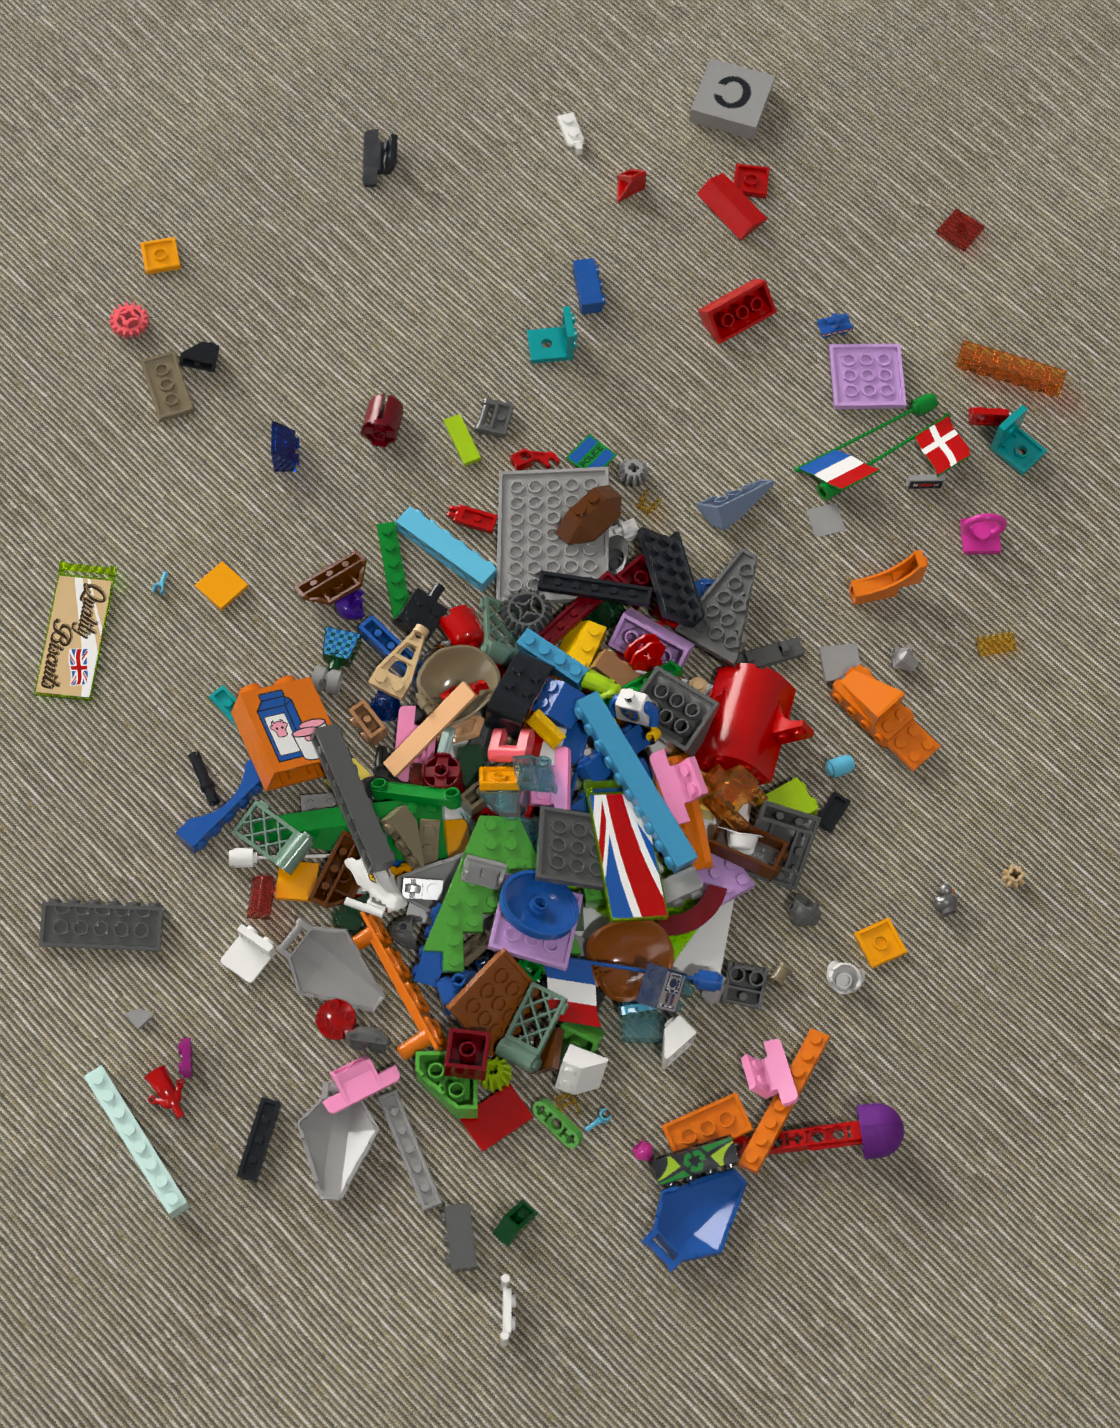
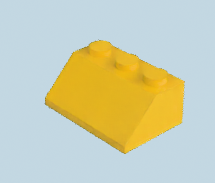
(584, 642)

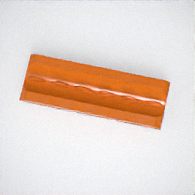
(695, 829)

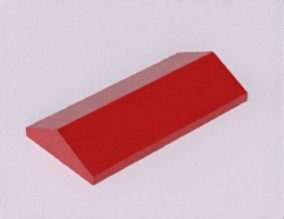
(731, 206)

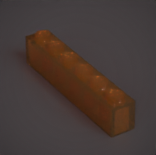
(1011, 368)

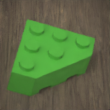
(454, 1093)

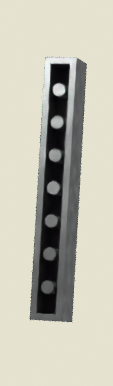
(352, 799)

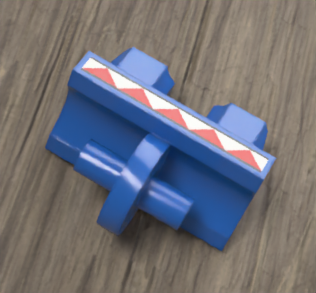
(834, 325)

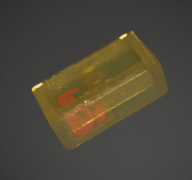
(995, 643)

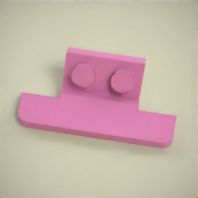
(404, 729)
(562, 774)
(678, 783)
(771, 1074)
(358, 1081)

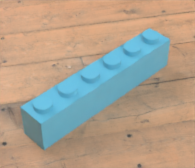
(446, 548)

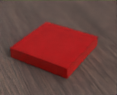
(752, 180)

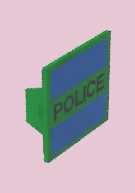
(591, 454)

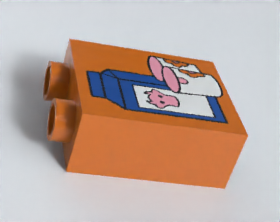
(278, 730)

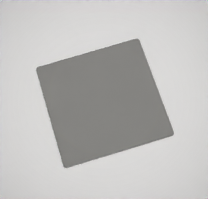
(825, 520)

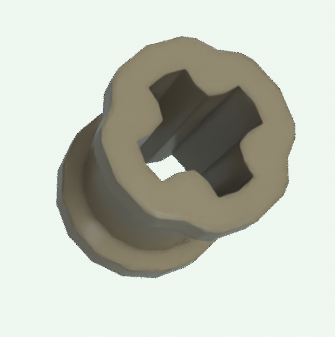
(779, 974)

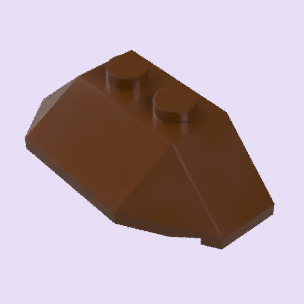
(590, 516)
(334, 581)
(336, 879)

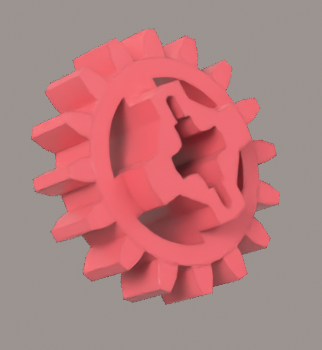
(129, 320)

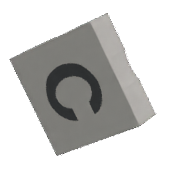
(731, 99)

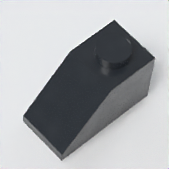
(201, 356)

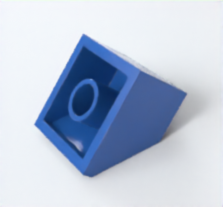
(558, 703)

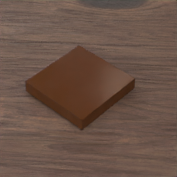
(551, 1053)

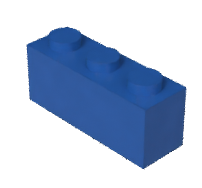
(588, 286)

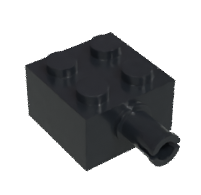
(422, 610)

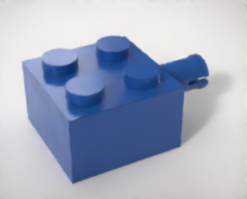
(449, 987)

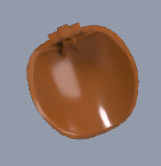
(627, 945)

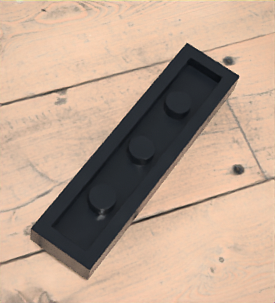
(259, 1140)

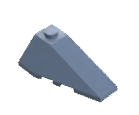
(728, 509)

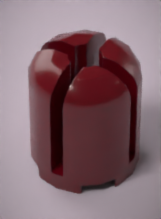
(382, 419)
(443, 772)

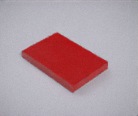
(497, 1118)

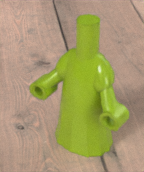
(596, 682)

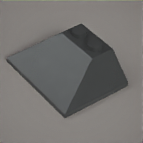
(794, 827)

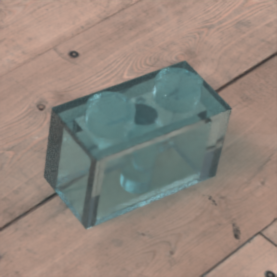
(642, 1028)

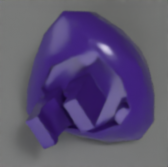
(351, 606)

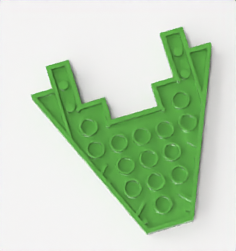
(466, 902)

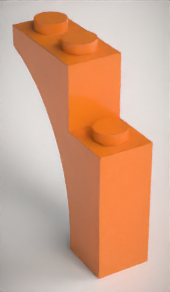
(889, 581)

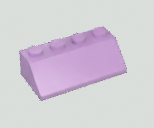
(634, 625)

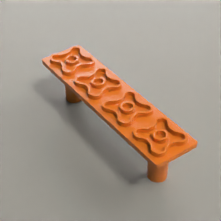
(411, 995)

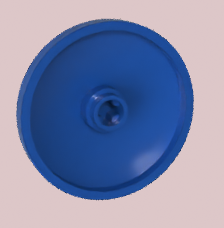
(538, 907)

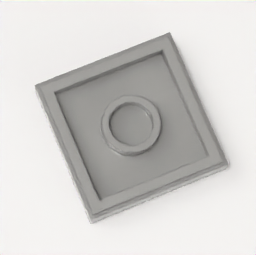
(838, 660)

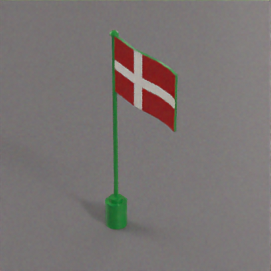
(938, 444)

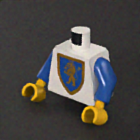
(638, 709)

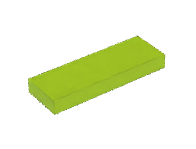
(462, 440)

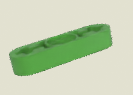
(549, 1123)

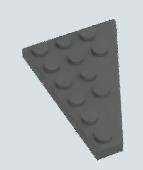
(725, 610)

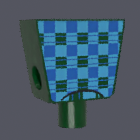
(340, 647)

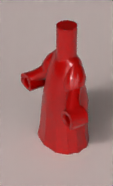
(162, 1085)

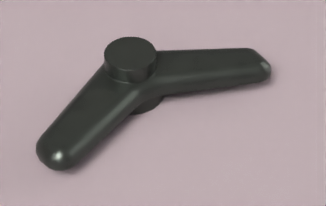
(380, 769)

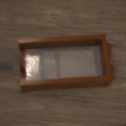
(766, 856)

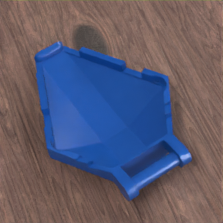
(695, 1218)

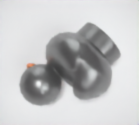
(946, 903)

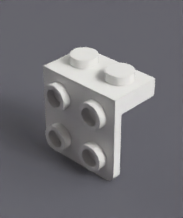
(248, 954)

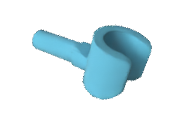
(161, 583)
(600, 1119)

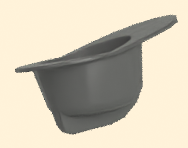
(618, 554)

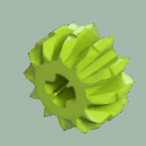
(497, 1074)

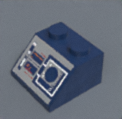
(661, 987)

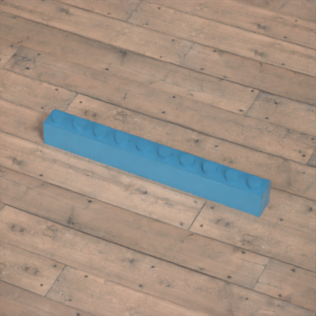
(635, 782)

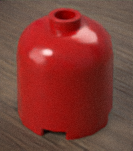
(462, 627)

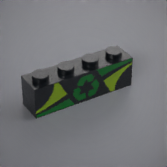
(695, 1160)

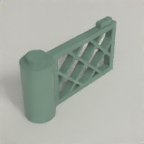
(498, 650)
(294, 848)
(523, 1053)

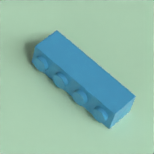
(566, 667)

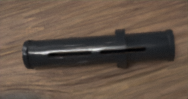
(207, 785)

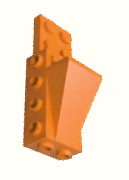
(882, 716)

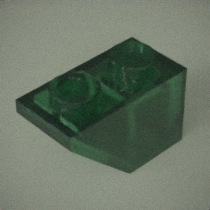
(606, 614)

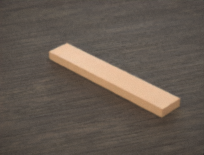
(430, 729)

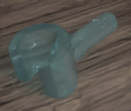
(471, 825)

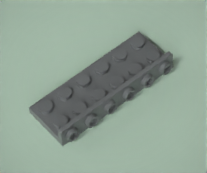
(101, 925)

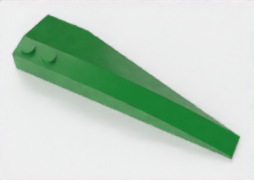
(329, 823)

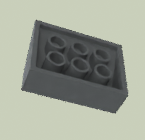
(683, 711)

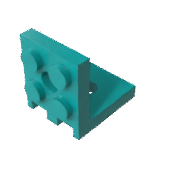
(562, 341)
(1011, 437)

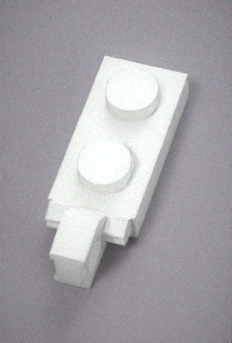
(571, 132)

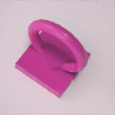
(982, 533)

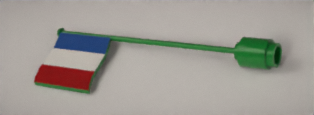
(844, 470)

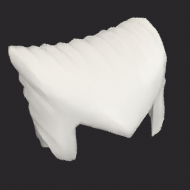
(844, 977)

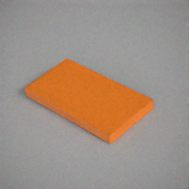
(708, 1123)

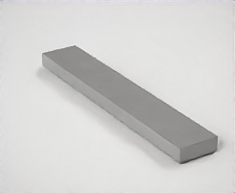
(410, 1150)

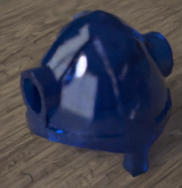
(385, 706)

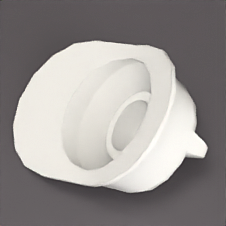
(742, 842)

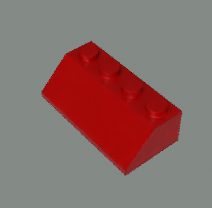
(738, 310)

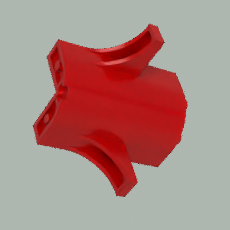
(750, 721)

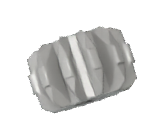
(633, 472)

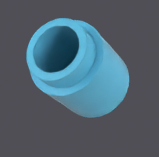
(839, 766)

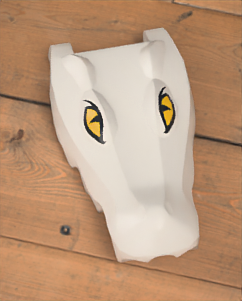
(379, 885)

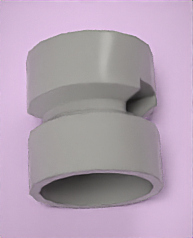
(333, 679)

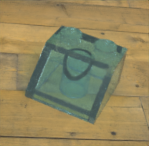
(507, 802)

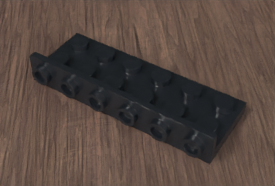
(671, 577)

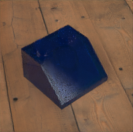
(284, 448)

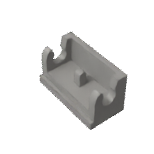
(483, 872)

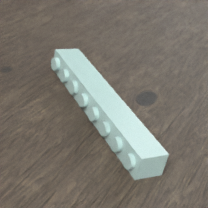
(136, 1142)

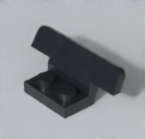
(378, 157)

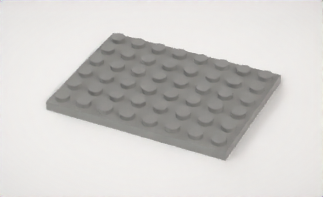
(528, 516)

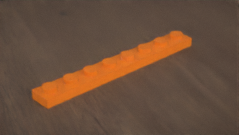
(776, 1113)

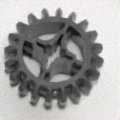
(521, 604)

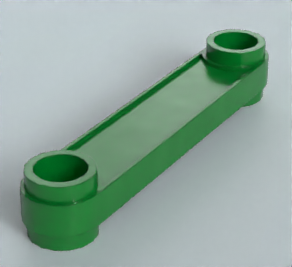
(448, 797)

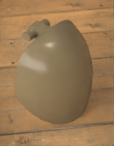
(450, 668)

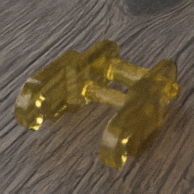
(643, 500)
(573, 1102)

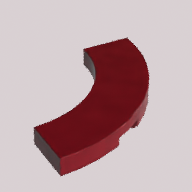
(697, 915)

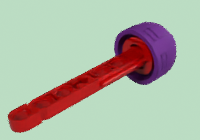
(877, 1130)

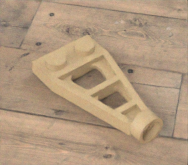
(390, 683)

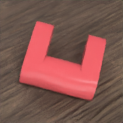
(500, 752)

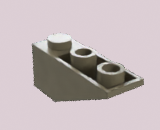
(404, 831)

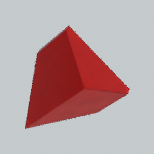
(630, 183)

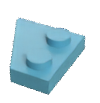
(629, 1007)

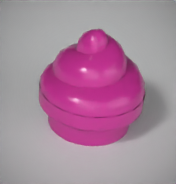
(643, 1151)

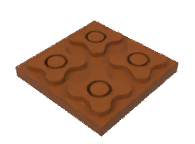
(494, 997)

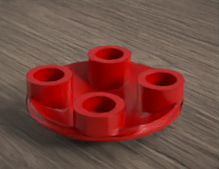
(335, 1019)

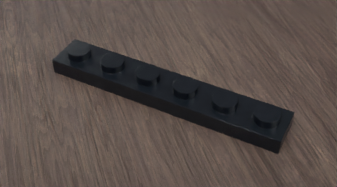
(595, 588)

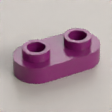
(186, 1066)

